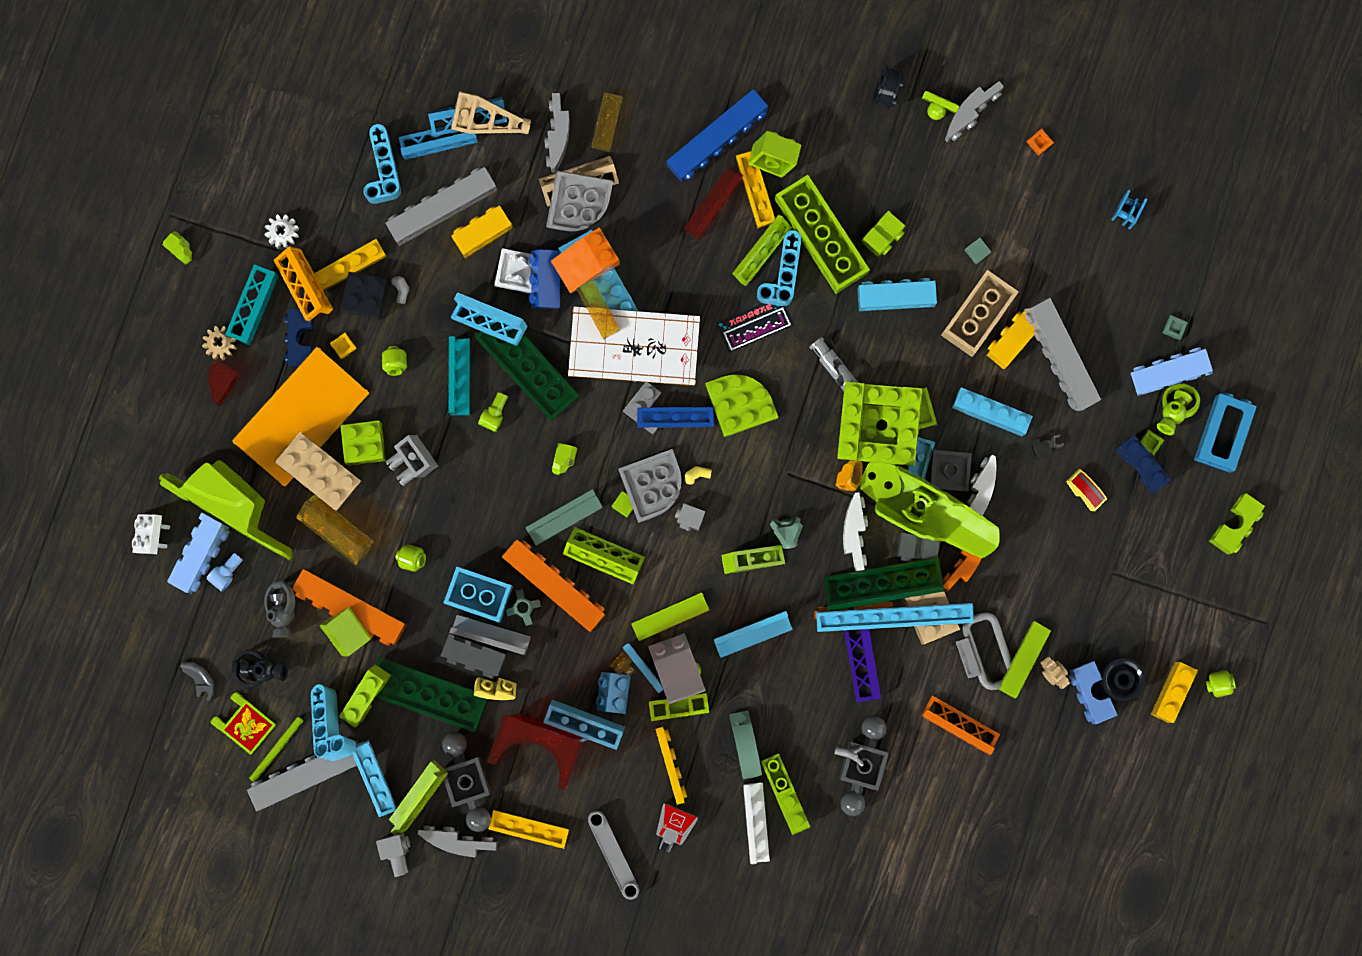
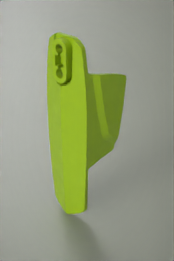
(227, 498)
(928, 510)

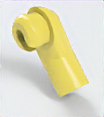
(696, 472)

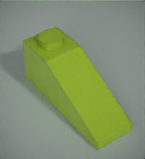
(753, 559)

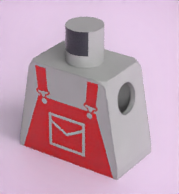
(674, 826)

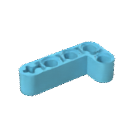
(382, 163)
(785, 268)
(326, 736)

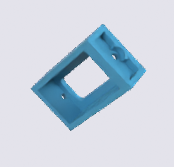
(1207, 440)

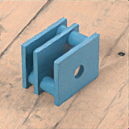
(1128, 216)

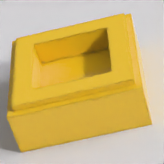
(343, 346)

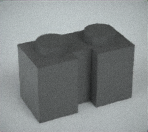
(916, 548)

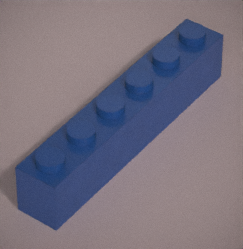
(717, 135)

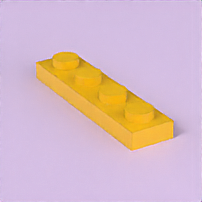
(756, 191)
(352, 262)
(674, 773)
(528, 829)

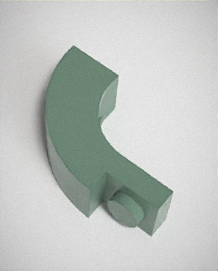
(745, 745)

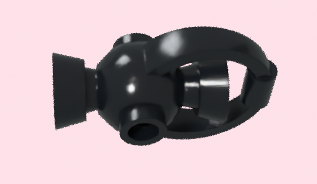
(262, 669)

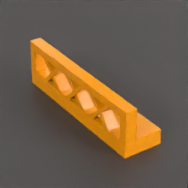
(305, 279)

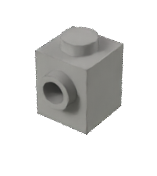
(689, 517)

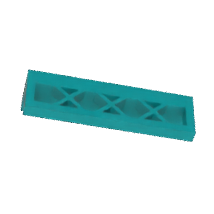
(259, 305)
(459, 376)

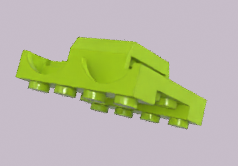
(859, 432)

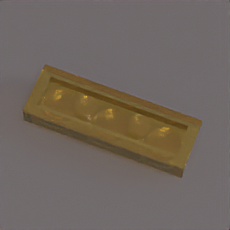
(607, 122)
(598, 309)

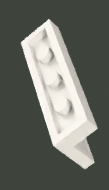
(756, 822)

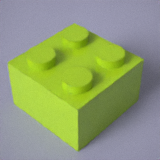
(774, 154)
(363, 443)

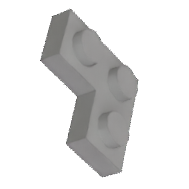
(643, 399)

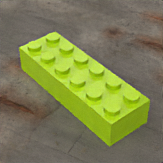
(822, 234)

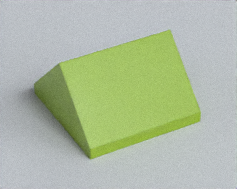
(345, 632)

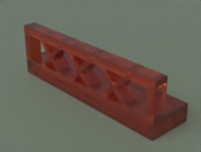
(713, 204)

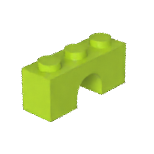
(1248, 512)
(361, 700)
(689, 706)

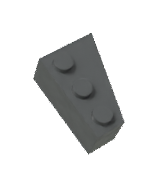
(473, 656)

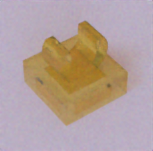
(622, 664)

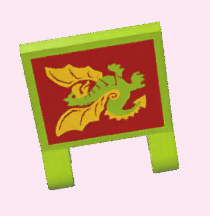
(247, 726)

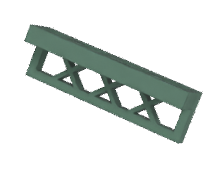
(564, 517)

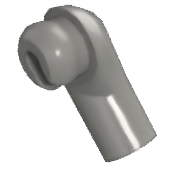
(403, 288)

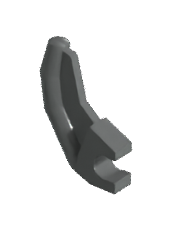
(201, 677)

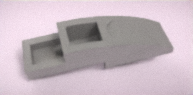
(967, 115)
(557, 139)
(449, 841)

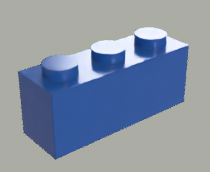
(544, 280)

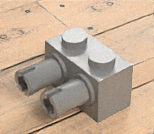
(415, 456)
(394, 849)

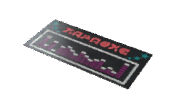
(753, 325)

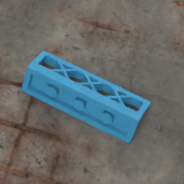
(449, 112)
(436, 145)

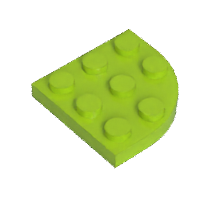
(740, 403)

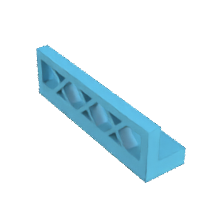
(490, 312)
(753, 634)

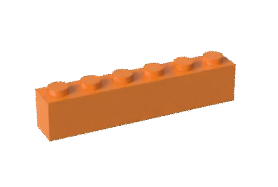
(553, 585)
(336, 600)

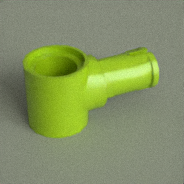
(491, 417)

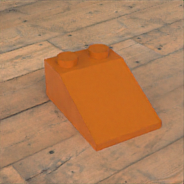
(585, 260)

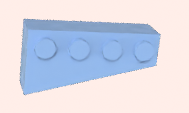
(1172, 371)
(198, 553)

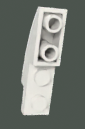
(983, 485)
(853, 524)

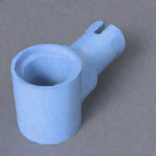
(222, 575)

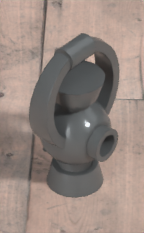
(280, 614)

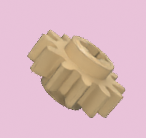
(213, 345)
(1055, 673)

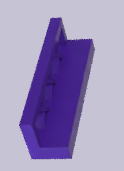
(869, 665)

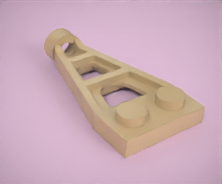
(465, 111)

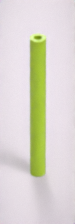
(276, 749)

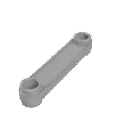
(613, 855)

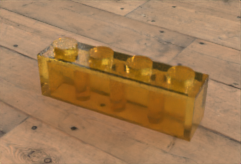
(335, 529)

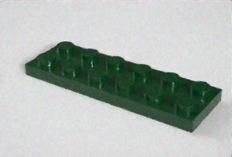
(530, 371)
(883, 584)
(431, 696)

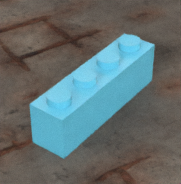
(897, 295)
(991, 412)
(584, 724)

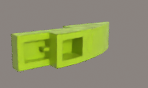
(785, 794)

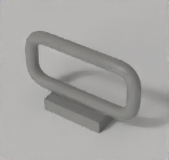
(970, 654)

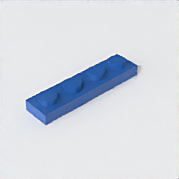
(675, 417)

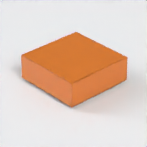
(1040, 142)

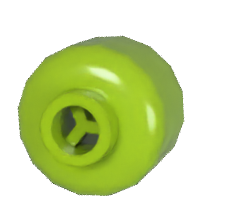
(394, 361)
(410, 557)
(1221, 683)

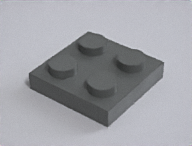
(951, 470)

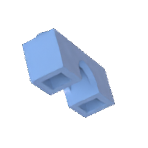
(1084, 678)

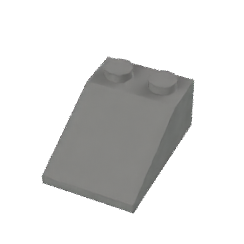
(676, 668)

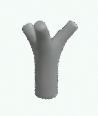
(850, 753)

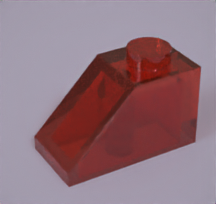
(221, 381)

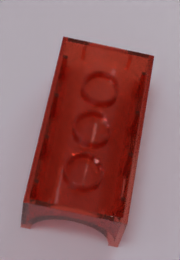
(563, 745)

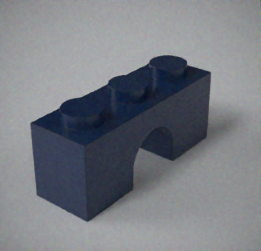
(296, 326)
(1149, 470)

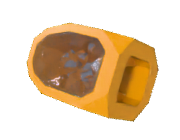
(850, 476)

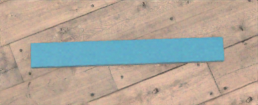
(895, 617)

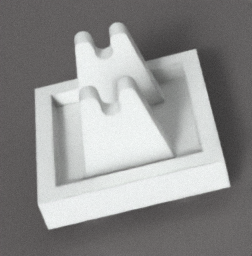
(514, 271)
(147, 534)

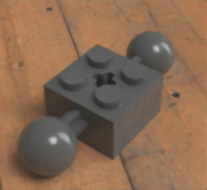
(853, 802)
(477, 818)

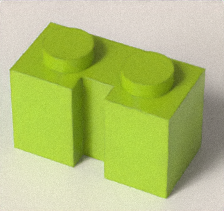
(883, 234)

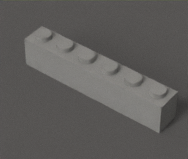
(441, 206)
(1062, 354)
(297, 779)

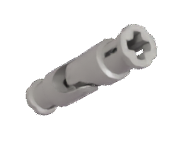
(829, 360)

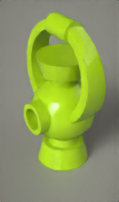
(1175, 411)

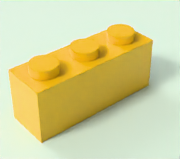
(481, 231)
(1012, 341)
(1174, 692)

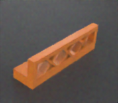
(961, 733)

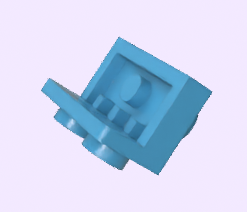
(613, 692)

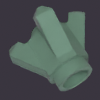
(787, 531)
(523, 607)

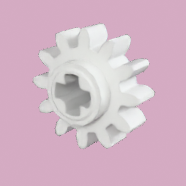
(276, 236)

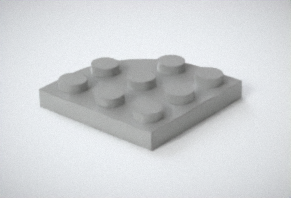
(577, 201)
(652, 484)

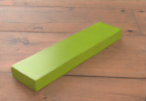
(762, 250)
(670, 616)
(1024, 659)

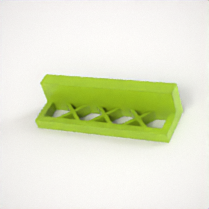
(602, 558)
(417, 797)

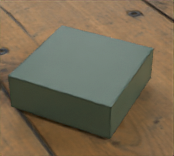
(978, 251)
(1175, 327)

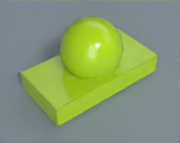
(938, 106)

